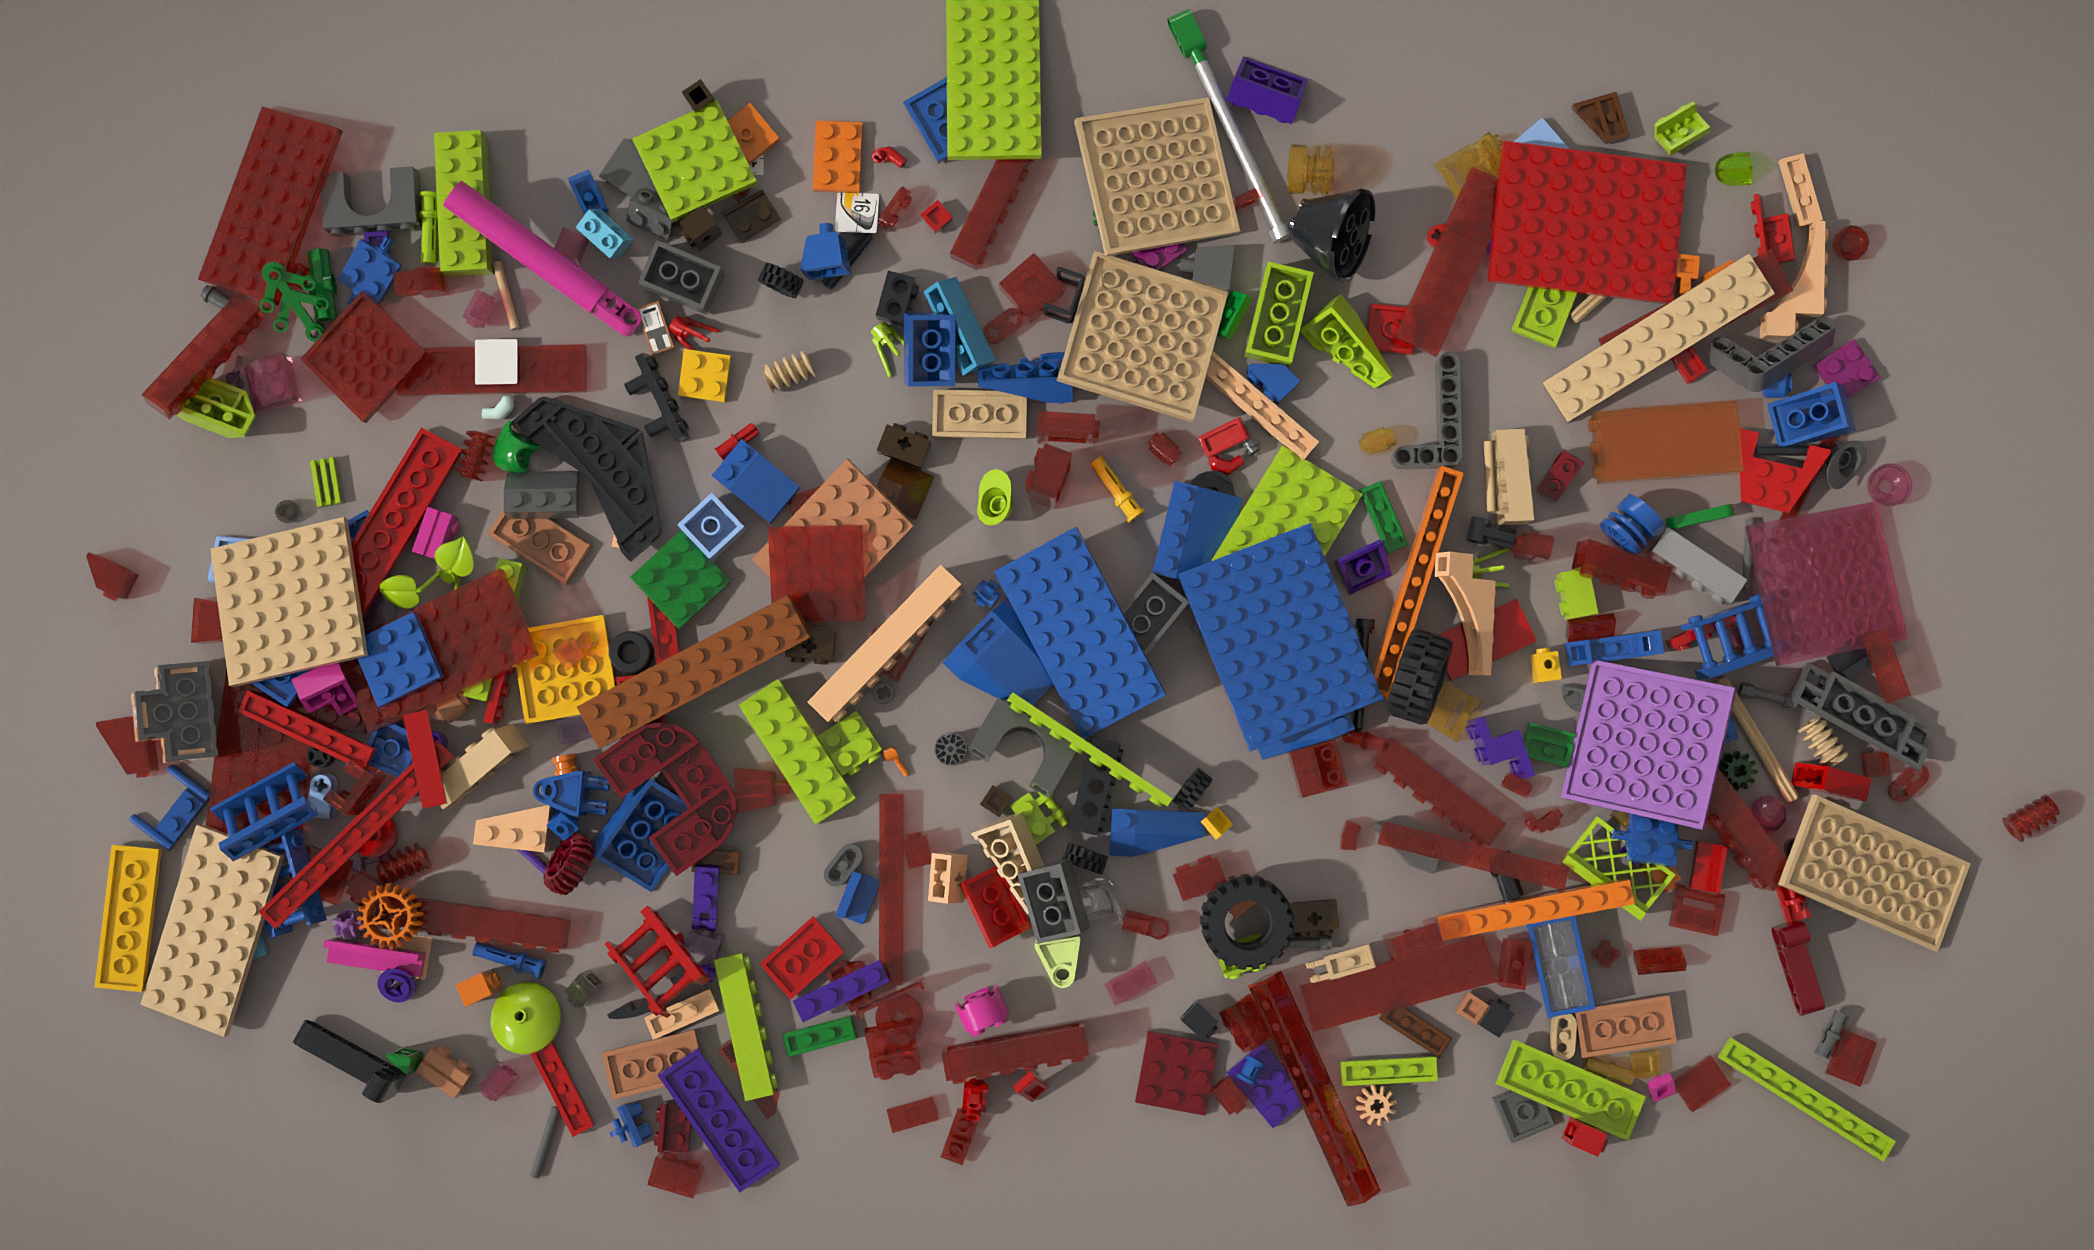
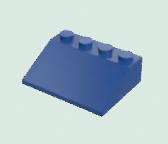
(1193, 528)
(625, 837)

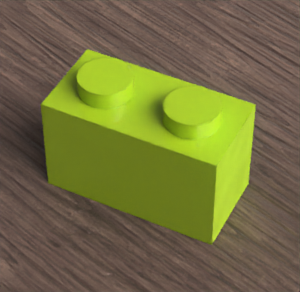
(1576, 595)

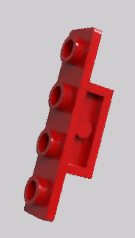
(1773, 232)

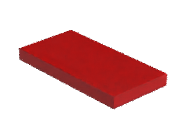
(1510, 634)

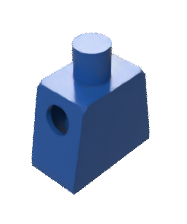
(825, 254)

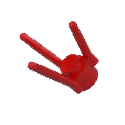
(683, 328)

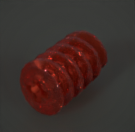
(474, 455)
(2031, 817)
(403, 864)

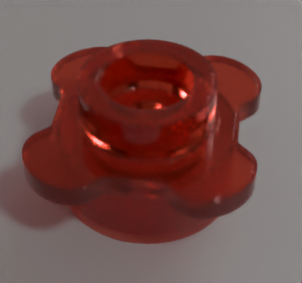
(1605, 961)

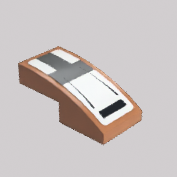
(655, 327)

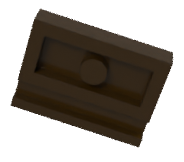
(751, 216)

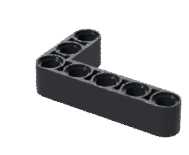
(380, 1076)

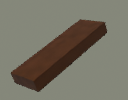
(1417, 1030)

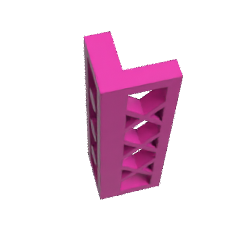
(373, 957)

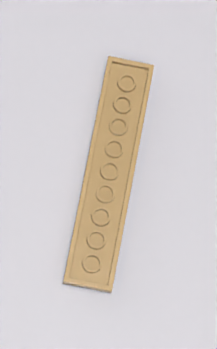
(1658, 338)

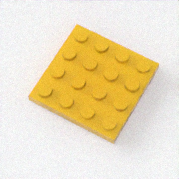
(548, 688)

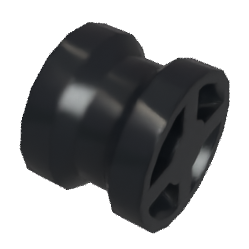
(317, 759)

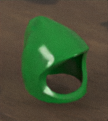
(510, 447)

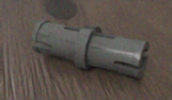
(1831, 1034)

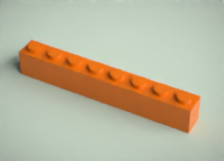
(1536, 909)

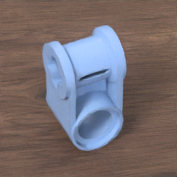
(318, 792)

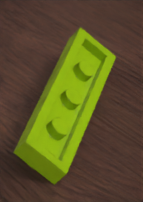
(1388, 1070)

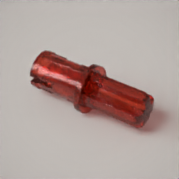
(1366, 740)

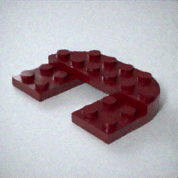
(691, 774)

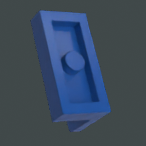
(858, 897)

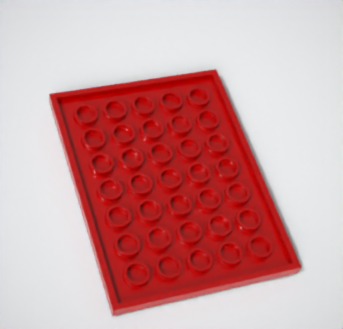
(1587, 222)

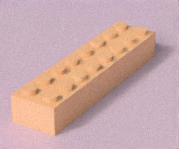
(885, 645)

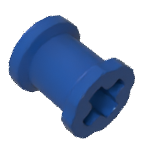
(1251, 1070)

